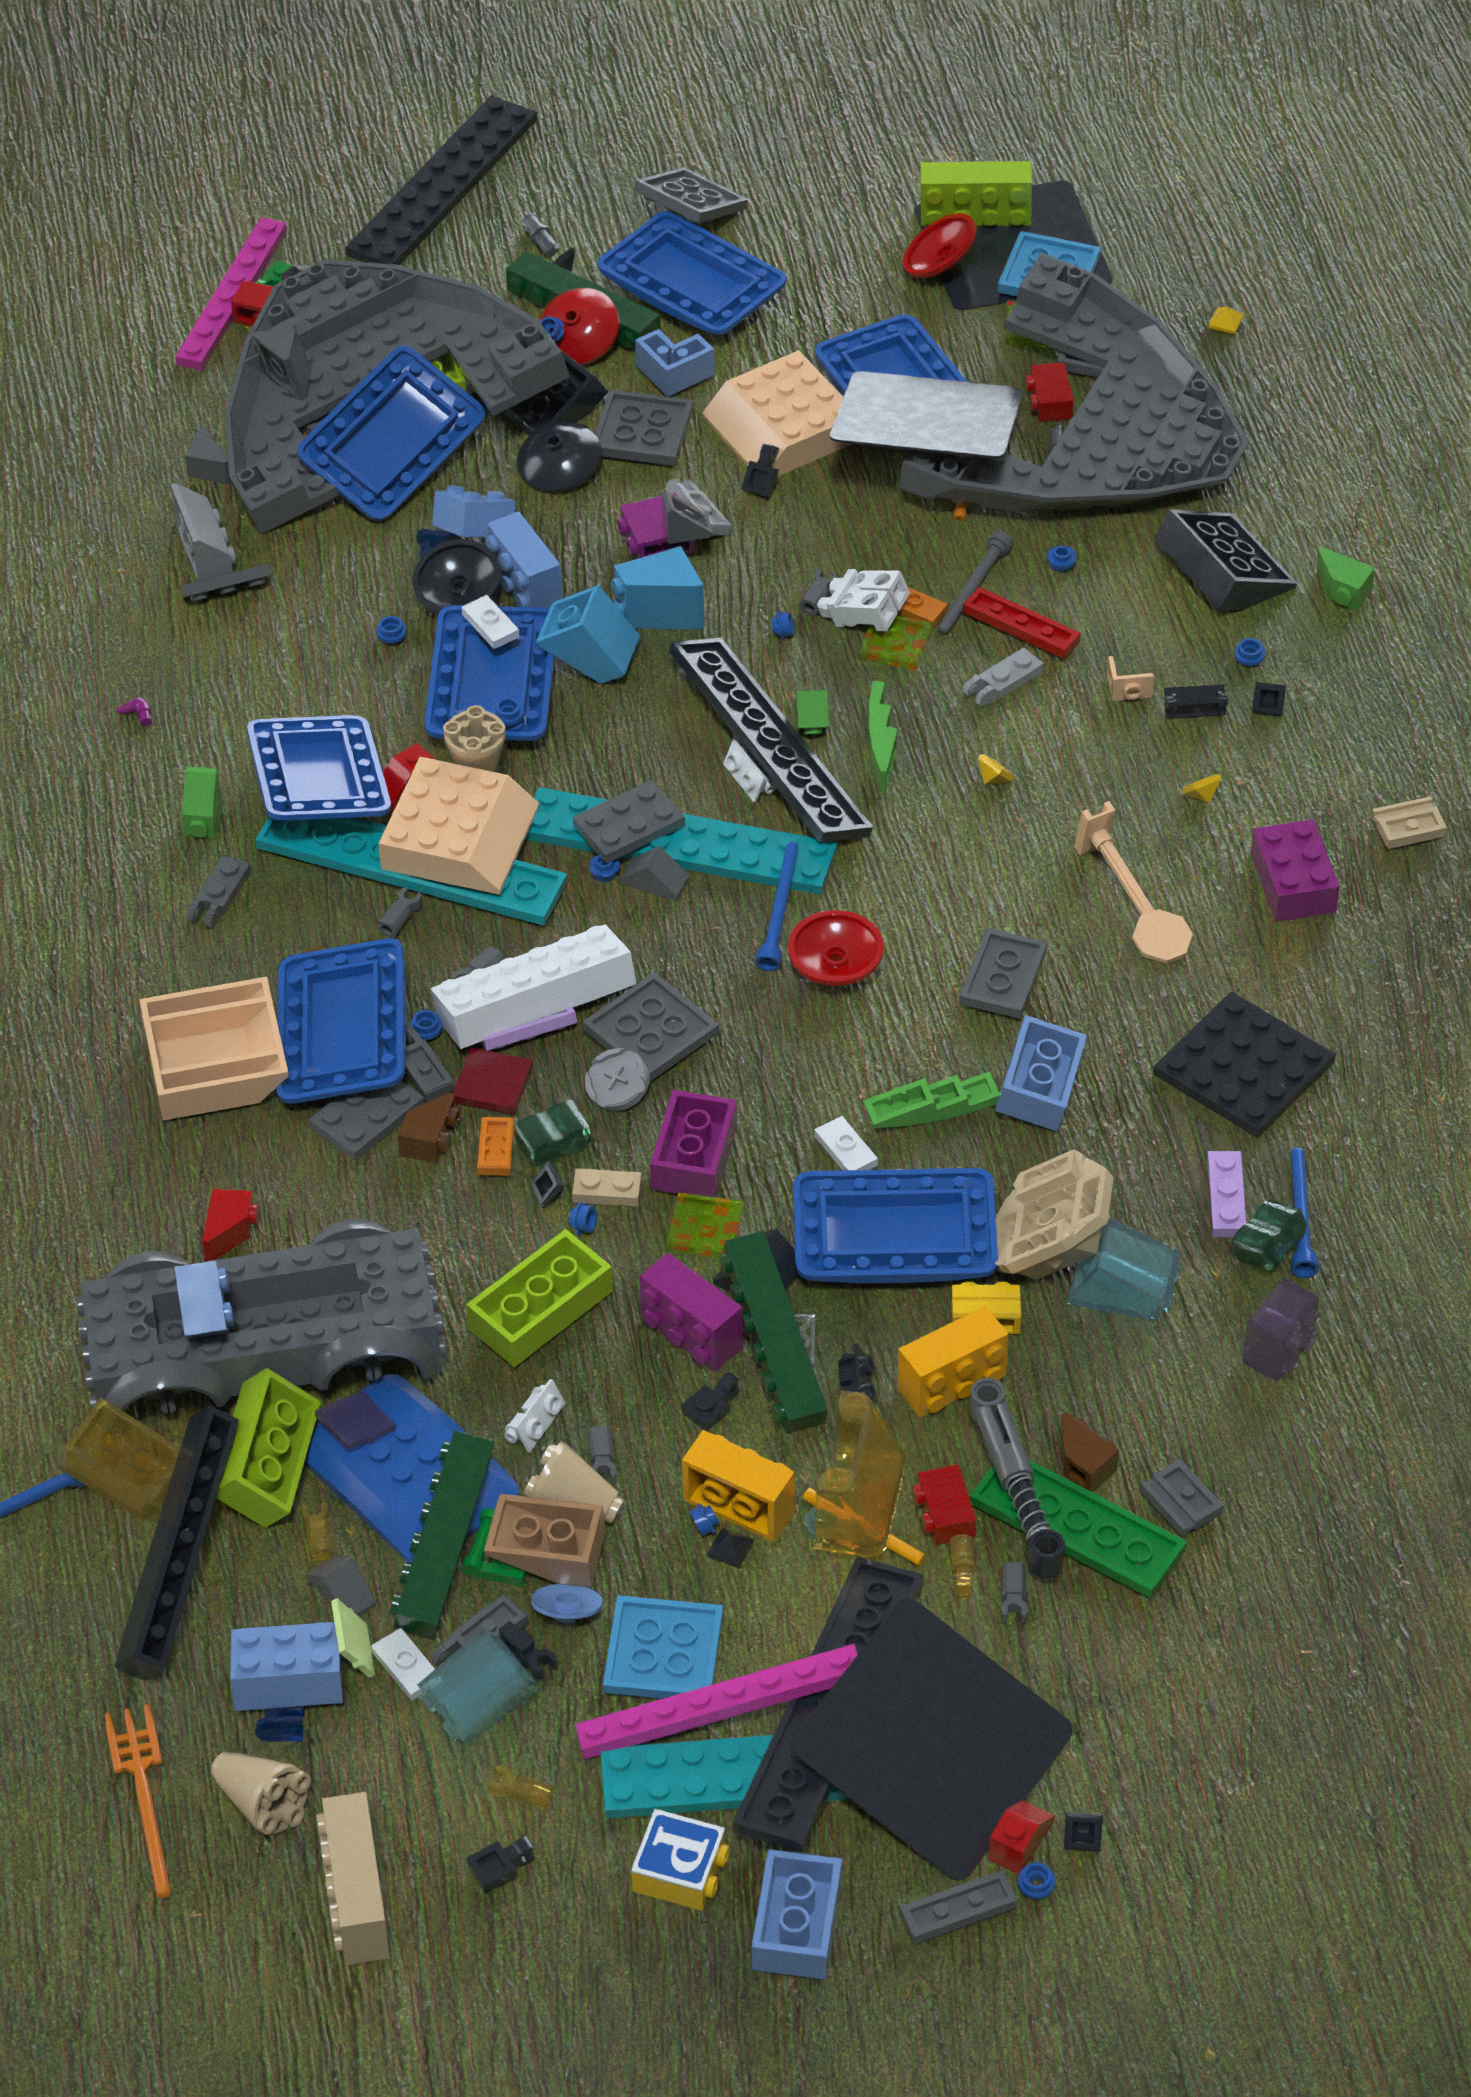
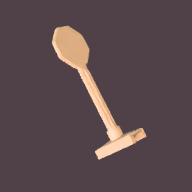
(1158, 932)

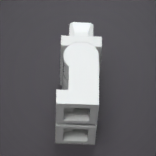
(865, 598)

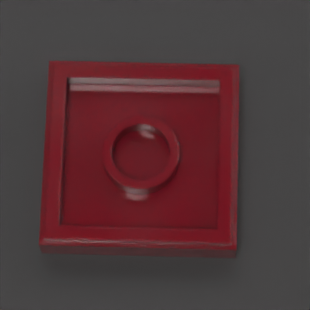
(492, 1081)

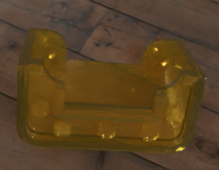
(859, 1502)

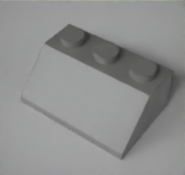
(201, 534)

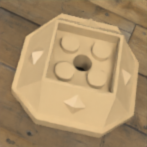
(1053, 1216)

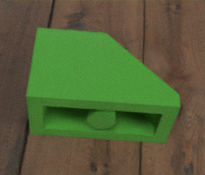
(1344, 578)
(812, 710)
(201, 802)

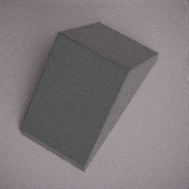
(206, 459)
(683, 520)
(655, 874)
(342, 1580)

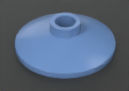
(566, 1602)

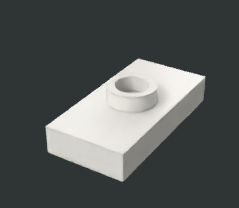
(490, 622)
(845, 1145)
(403, 1662)

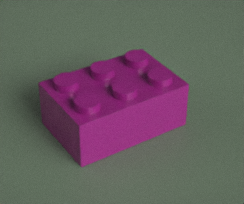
(1294, 870)
(693, 1144)
(691, 1312)

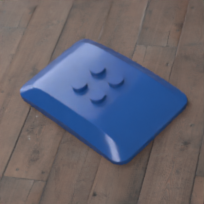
(691, 273)
(887, 347)
(391, 433)
(473, 673)
(317, 768)
(342, 1020)
(895, 1225)
(393, 1475)

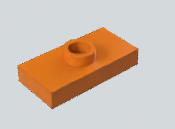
(923, 607)
(496, 1146)

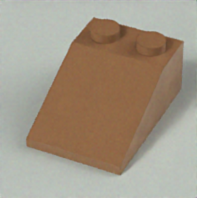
(548, 1538)

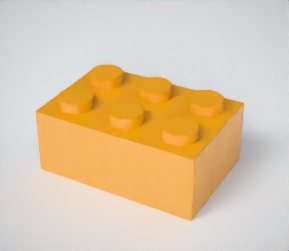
(951, 1360)
(739, 1485)

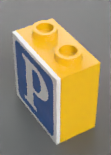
(680, 1860)

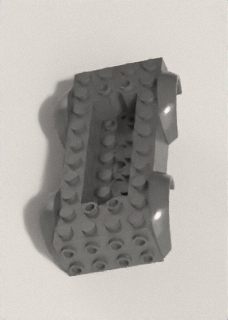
(299, 1311)

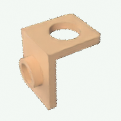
(1128, 686)

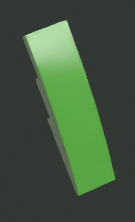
(882, 736)
(934, 1102)

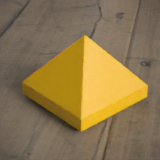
(1226, 320)
(993, 771)
(1203, 789)

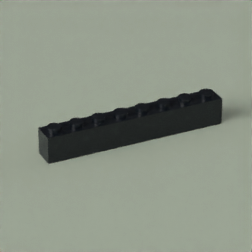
(176, 1543)

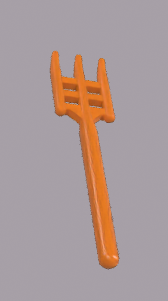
(138, 1767)

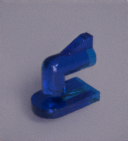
(431, 538)
(281, 1724)

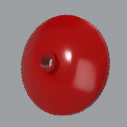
(940, 246)
(592, 330)
(835, 947)

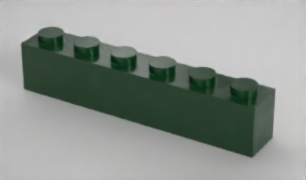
(543, 281)
(774, 1332)
(443, 1534)

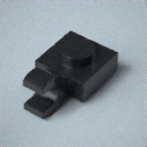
(760, 475)
(710, 1405)
(522, 1646)
(497, 1865)

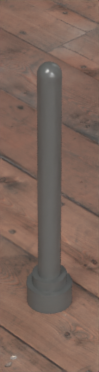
(997, 546)

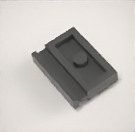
(1181, 1498)

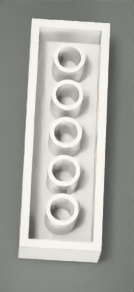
(533, 985)

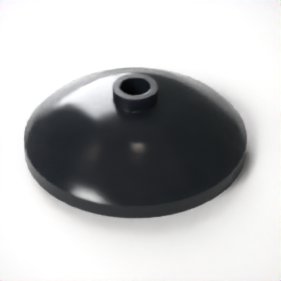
(559, 457)
(452, 567)

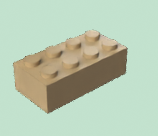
(352, 1879)

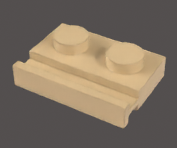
(1409, 822)

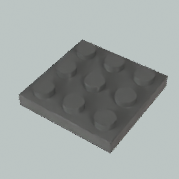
(690, 195)
(643, 426)
(653, 1023)

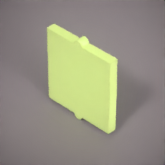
(353, 1638)

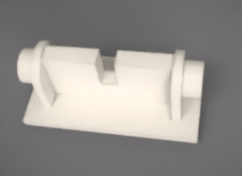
(747, 772)
(539, 1413)

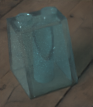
(1127, 1274)
(477, 1686)

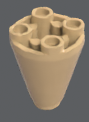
(475, 738)
(573, 1480)
(263, 1790)

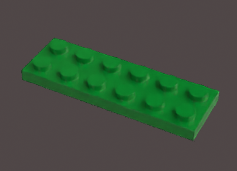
(1092, 1528)

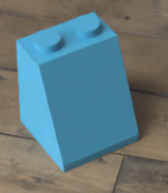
(660, 591)
(589, 635)

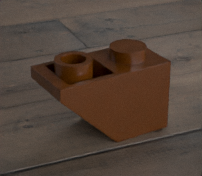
(428, 1129)
(1085, 1454)

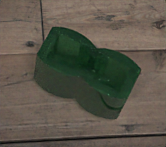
(552, 1133)
(1269, 1234)

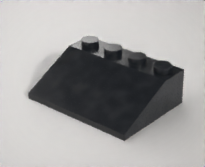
(561, 402)
(1222, 558)

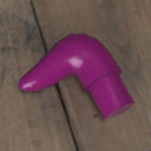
(140, 706)

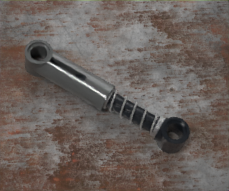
(1016, 1475)

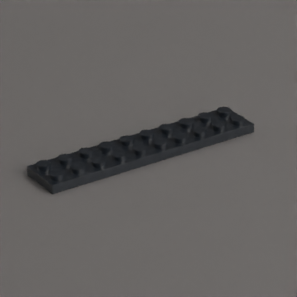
(441, 183)
(771, 740)
(785, 1791)

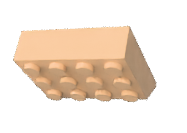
(779, 406)
(457, 826)
(213, 1047)

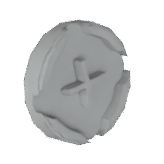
(617, 1079)

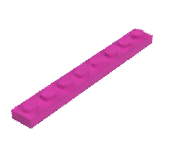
(218, 312)
(714, 1702)

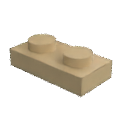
(607, 1187)

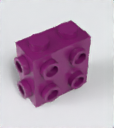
(644, 529)

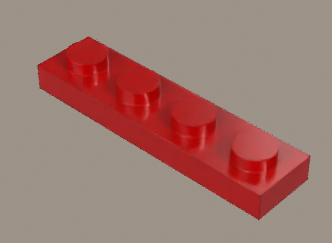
(1021, 622)

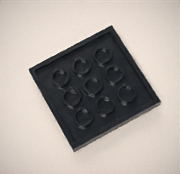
(1244, 1064)

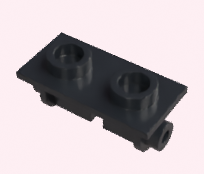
(1195, 701)
(857, 1370)

